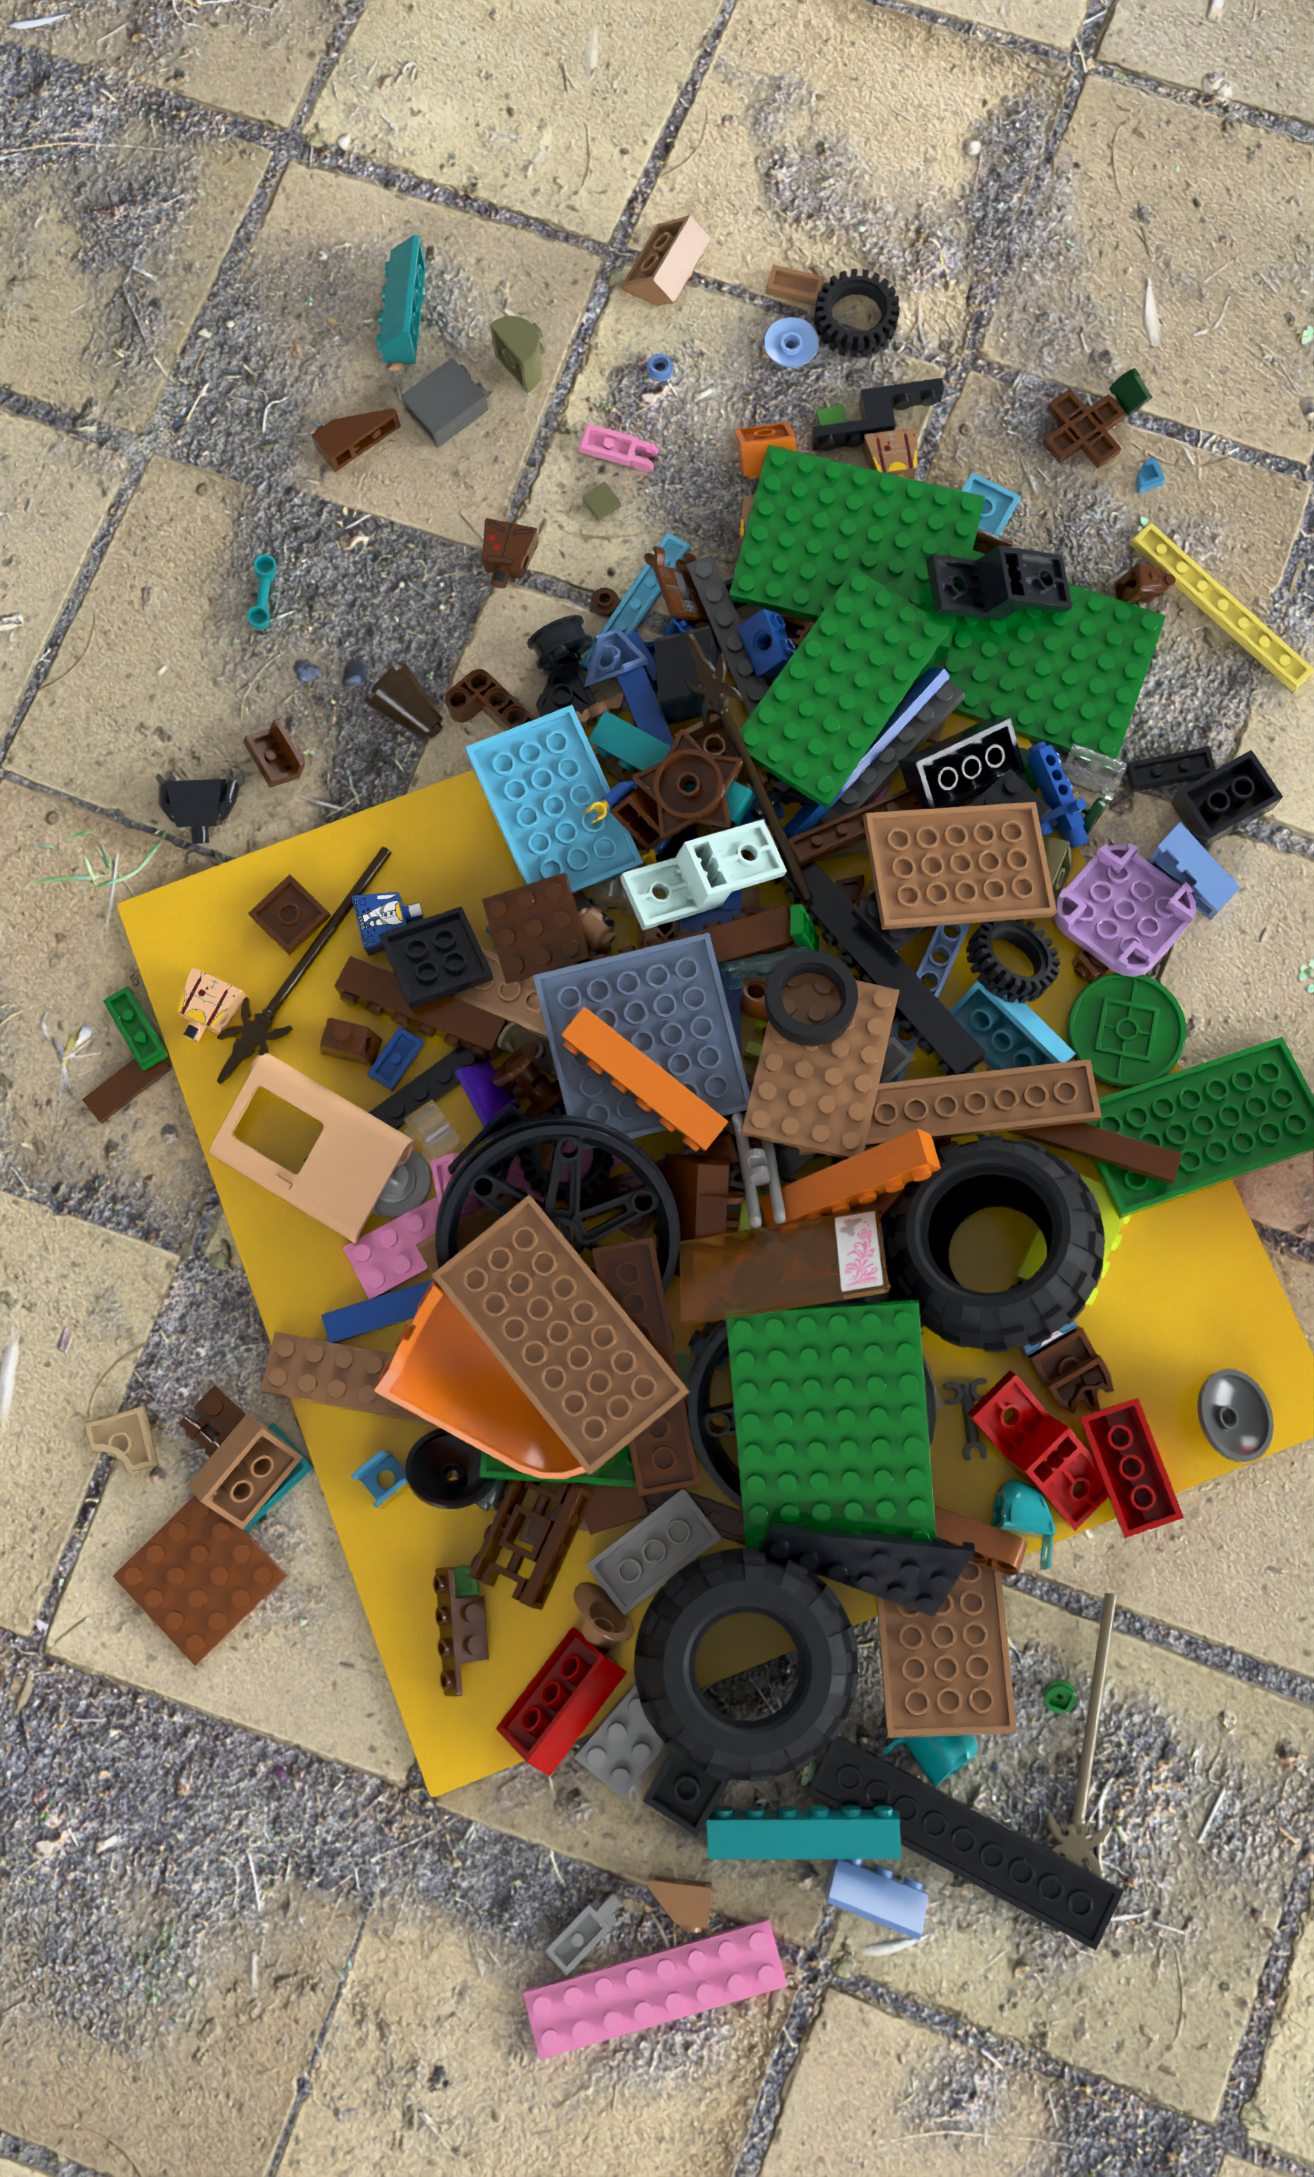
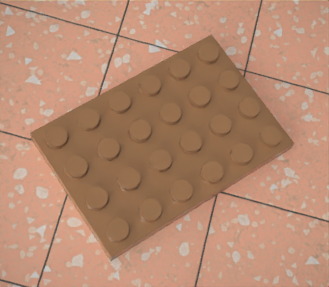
(959, 865)
(825, 1092)
(949, 1668)

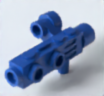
(1057, 795)

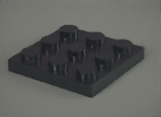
(436, 957)

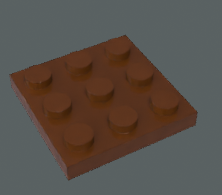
(536, 928)

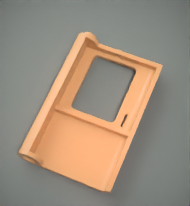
(344, 1167)

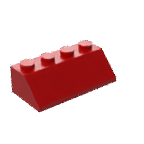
(1131, 1467)
(560, 1701)

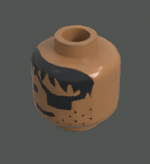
(597, 928)

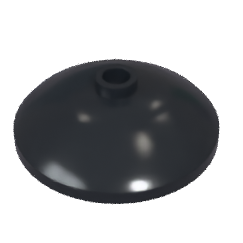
(437, 1459)

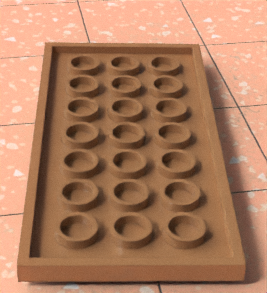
(560, 1334)

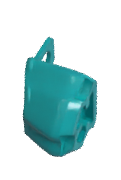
(1024, 1513)
(939, 1755)

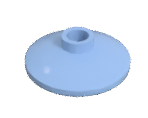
(794, 333)

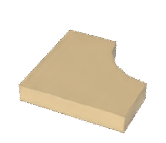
(126, 1437)

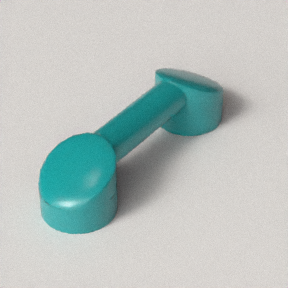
(265, 571)

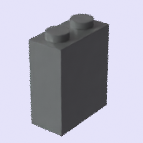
(445, 402)

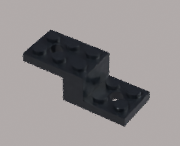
(998, 583)

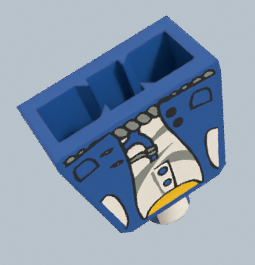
(381, 914)

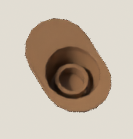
(602, 1620)

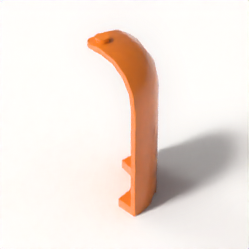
(461, 1387)

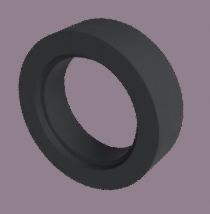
(821, 964)

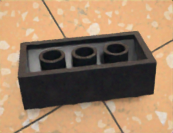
(962, 764)

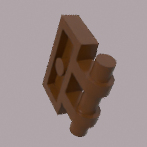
(218, 1411)

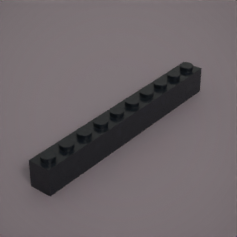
(916, 1005)

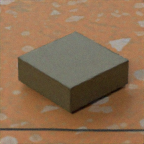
(601, 501)

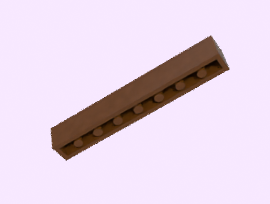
(737, 939)

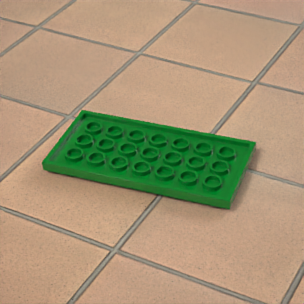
(841, 687)
(1218, 1114)

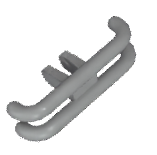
(758, 1169)

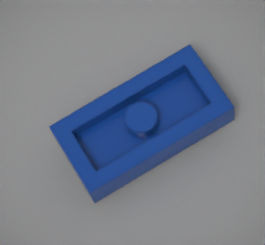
(396, 1058)

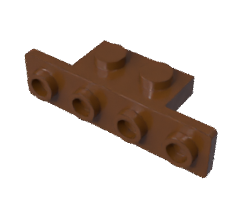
(461, 1630)

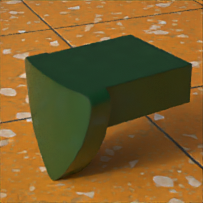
(1130, 391)

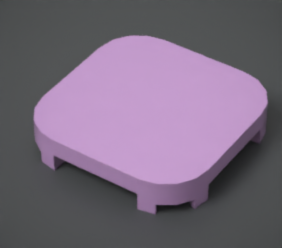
(1124, 910)

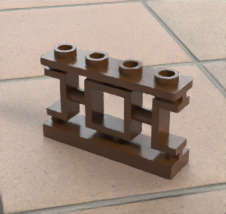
(549, 1548)

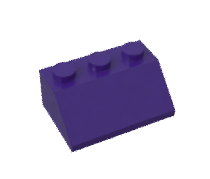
(481, 1091)

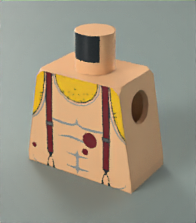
(208, 1004)

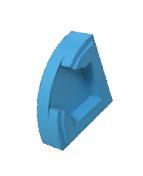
(1149, 476)

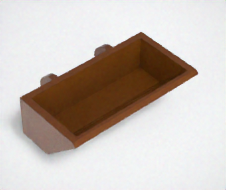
(701, 1195)

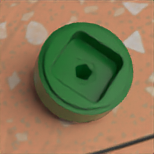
(1059, 1696)

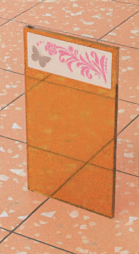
(782, 1267)

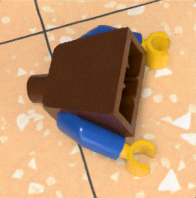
(637, 814)

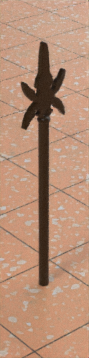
(713, 692)
(256, 1031)

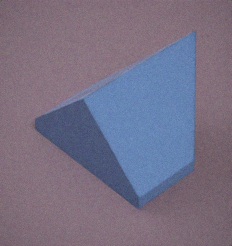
(612, 656)

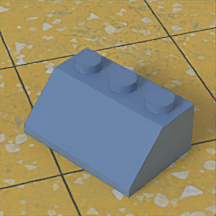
(877, 1895)

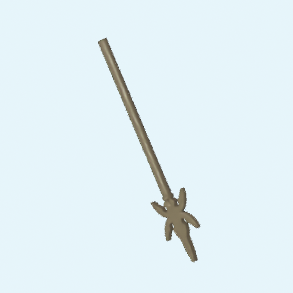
(1074, 1844)

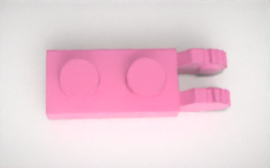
(617, 447)

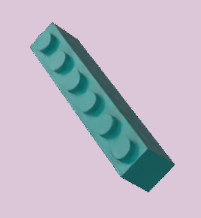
(643, 751)
(804, 1833)

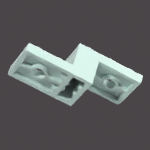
(703, 874)

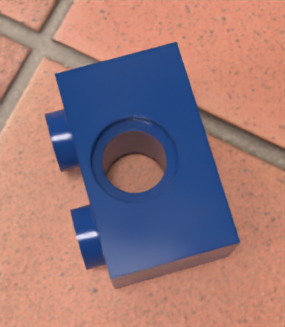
(756, 636)

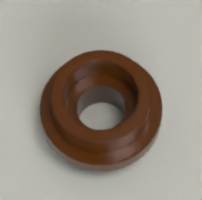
(604, 608)

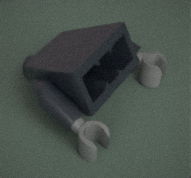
(199, 802)

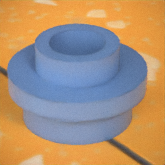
(660, 361)

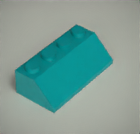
(403, 302)

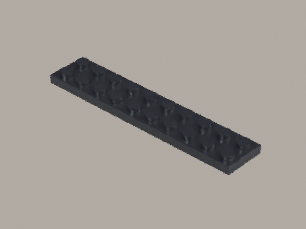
(970, 1843)

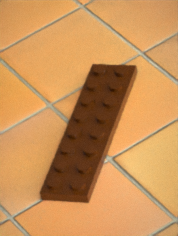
(665, 1450)

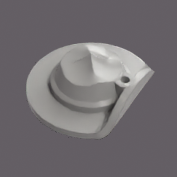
(405, 1189)

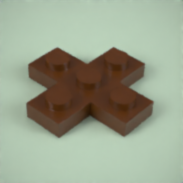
(1084, 428)

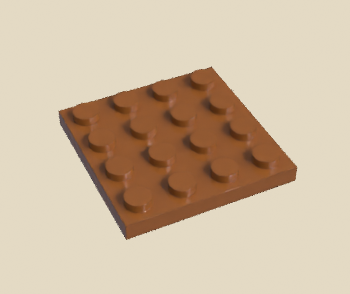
(199, 1578)

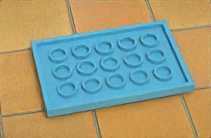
(538, 791)

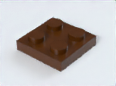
(289, 914)

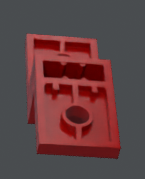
(1040, 1449)

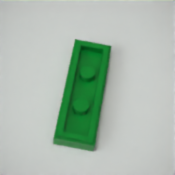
(802, 929)
(135, 1028)

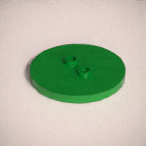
(1126, 1029)

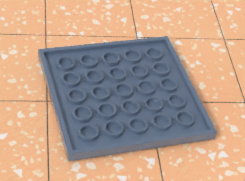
(666, 1006)

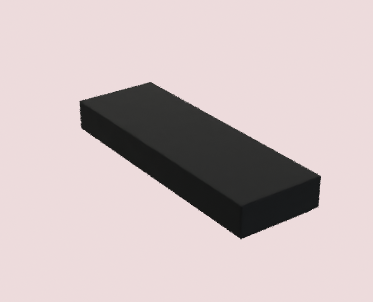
(1169, 769)

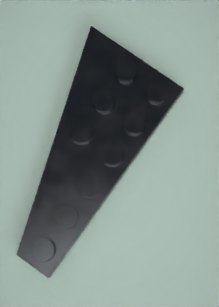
(876, 1563)

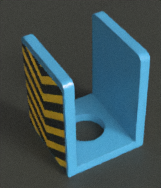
(369, 1473)

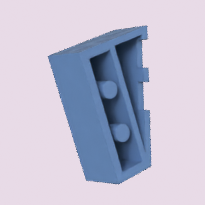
(1188, 861)

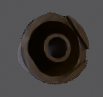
(405, 702)

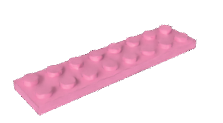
(654, 1988)

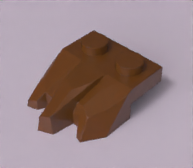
(1072, 1371)

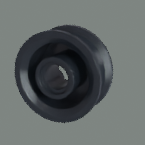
(560, 642)

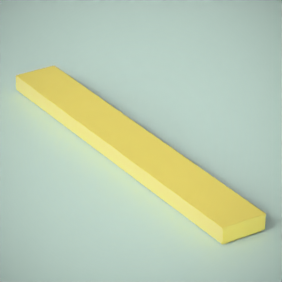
(1223, 607)

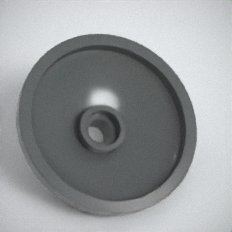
(1235, 1415)

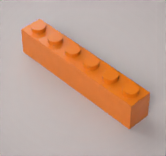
(643, 1079)
(858, 1179)

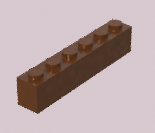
(446, 1017)

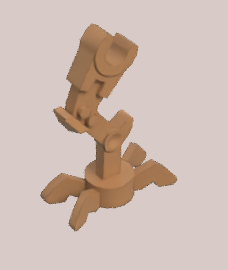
(593, 714)

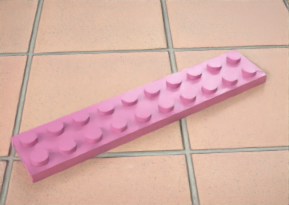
(390, 1252)

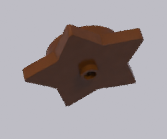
(683, 766)

